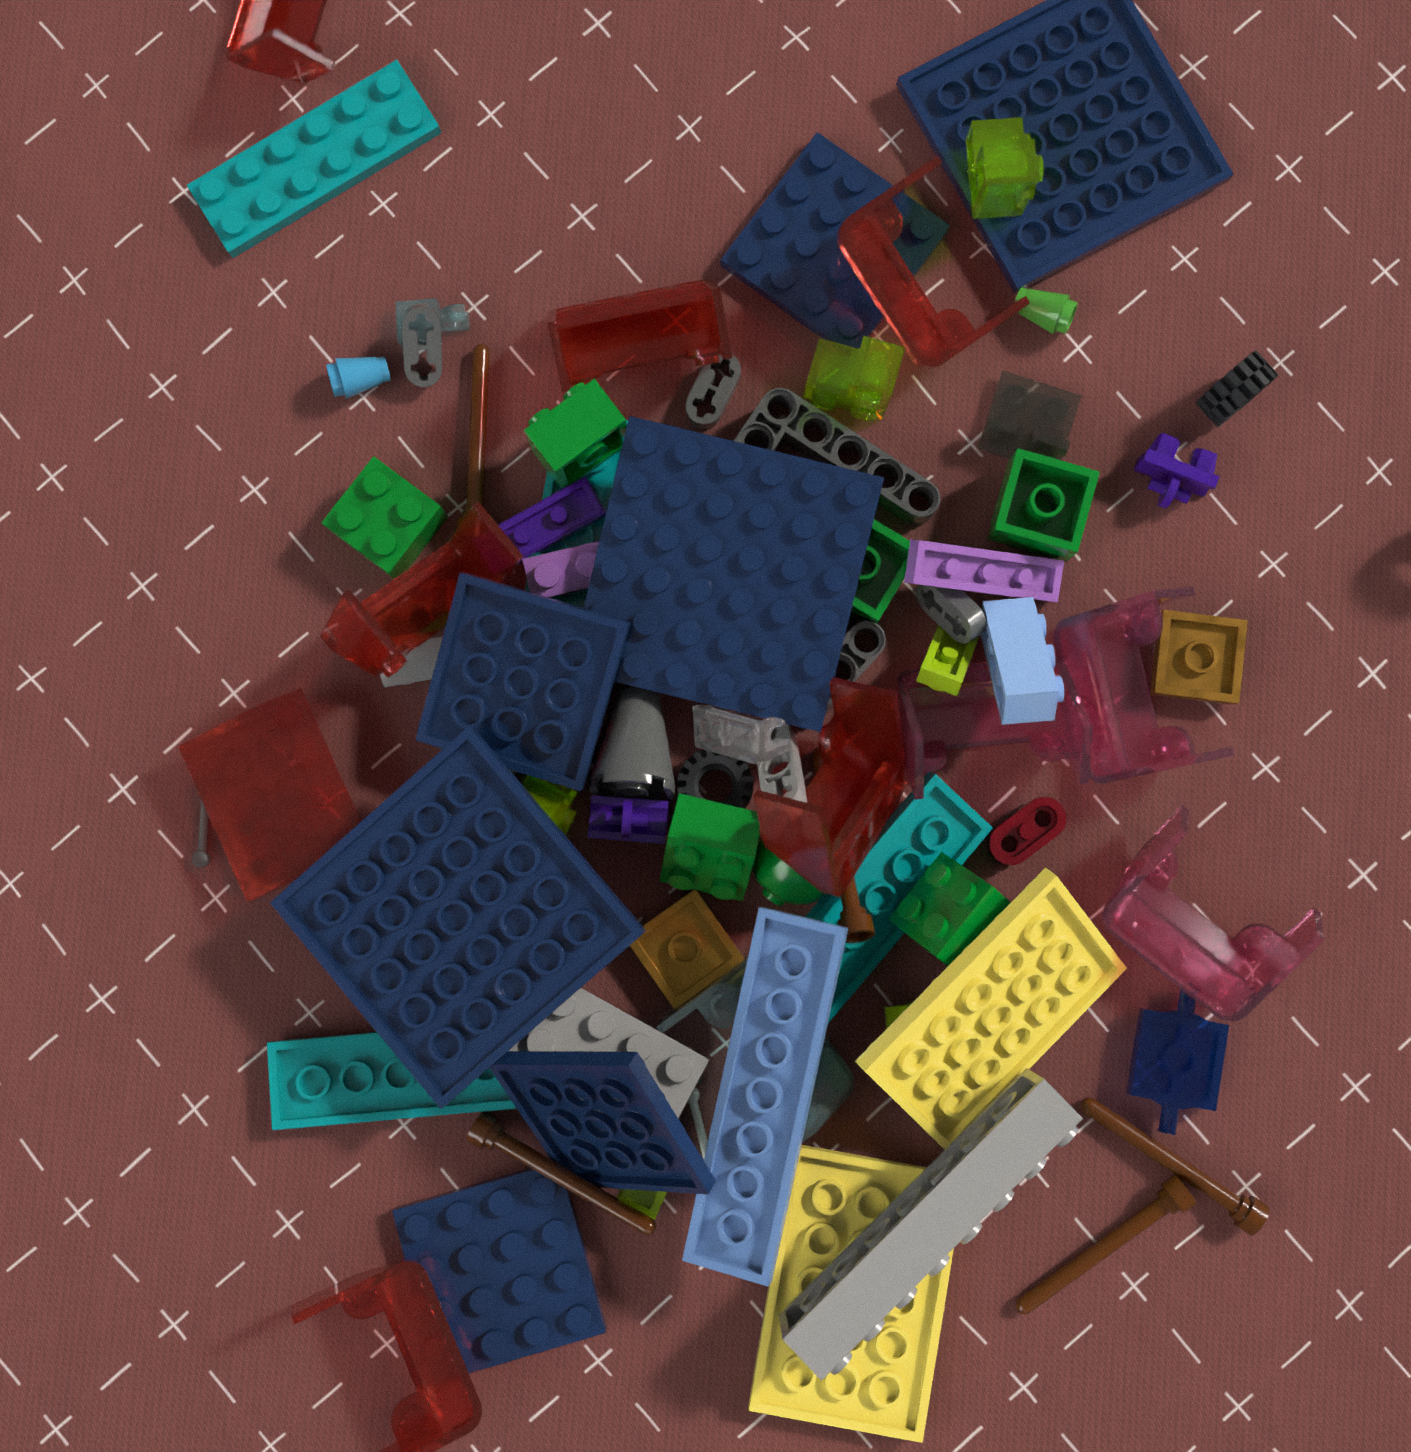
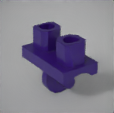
(1173, 477)
(628, 819)

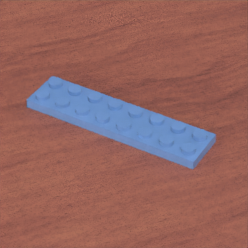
(765, 1094)

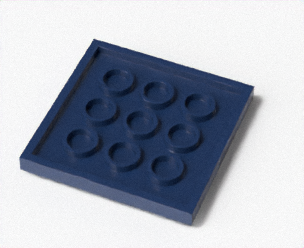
(793, 248)
(524, 677)
(603, 1119)
(505, 1266)

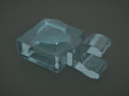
(451, 318)

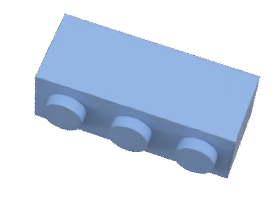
(1020, 661)

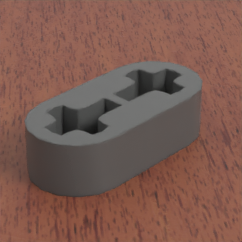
(412, 346)
(721, 395)
(952, 612)

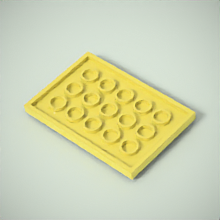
(993, 1010)
(889, 1377)

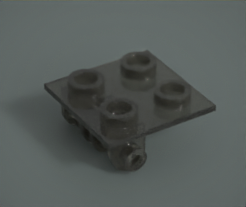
(1029, 418)

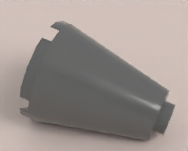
(635, 749)

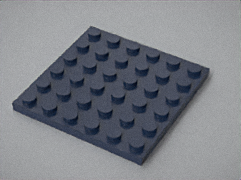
(1103, 116)
(731, 570)
(457, 917)

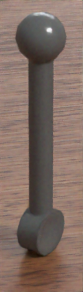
(202, 857)

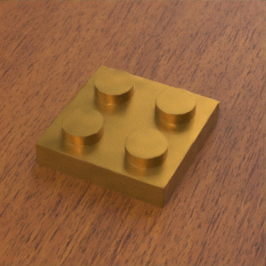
(1199, 657)
(686, 949)

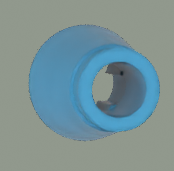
(356, 375)

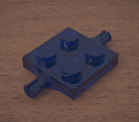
(1177, 1060)

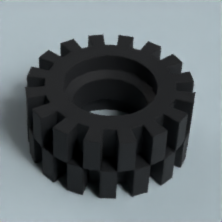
(1236, 388)
(705, 760)

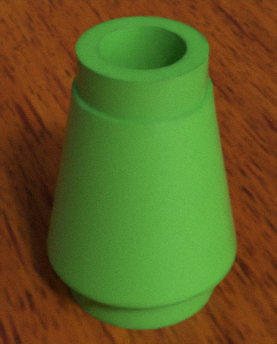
(1048, 309)

